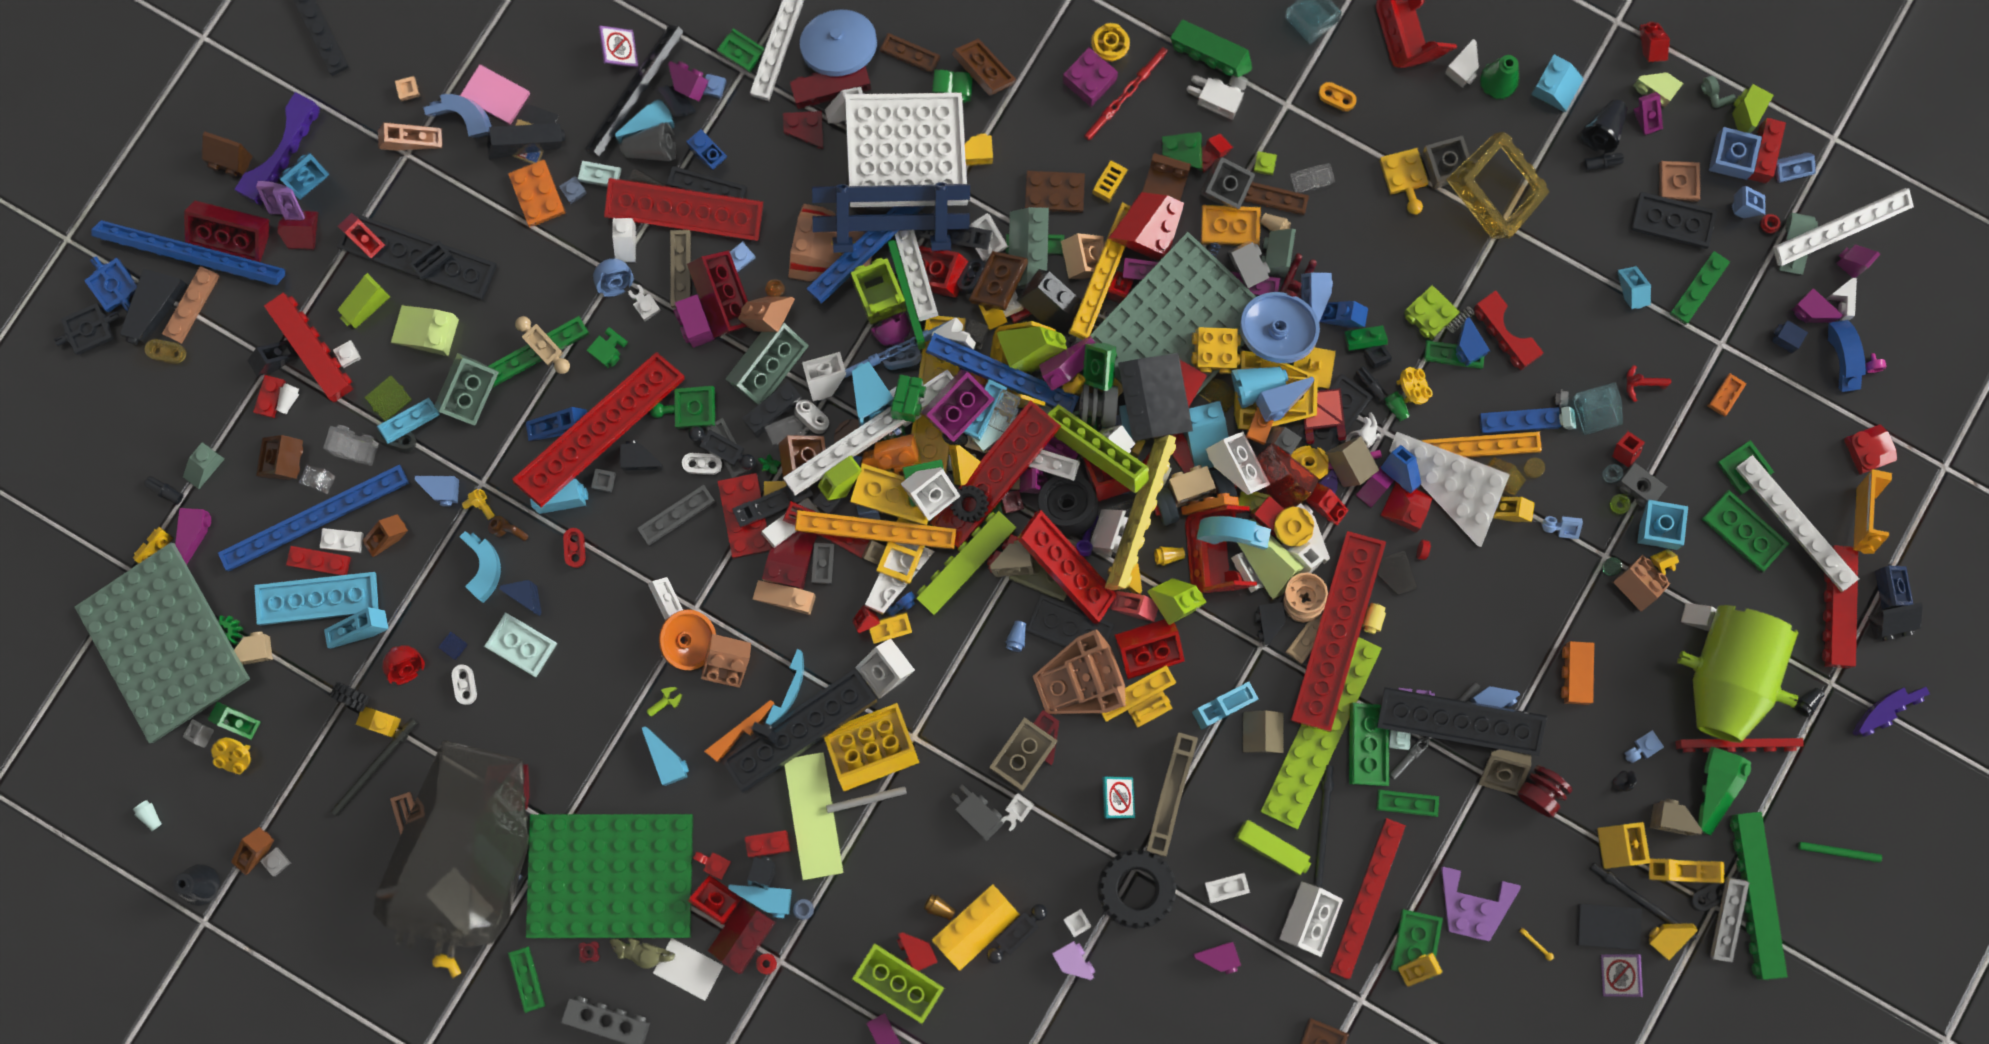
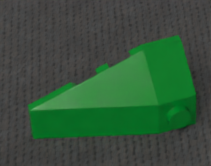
(1725, 780)

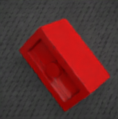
(1267, 514)

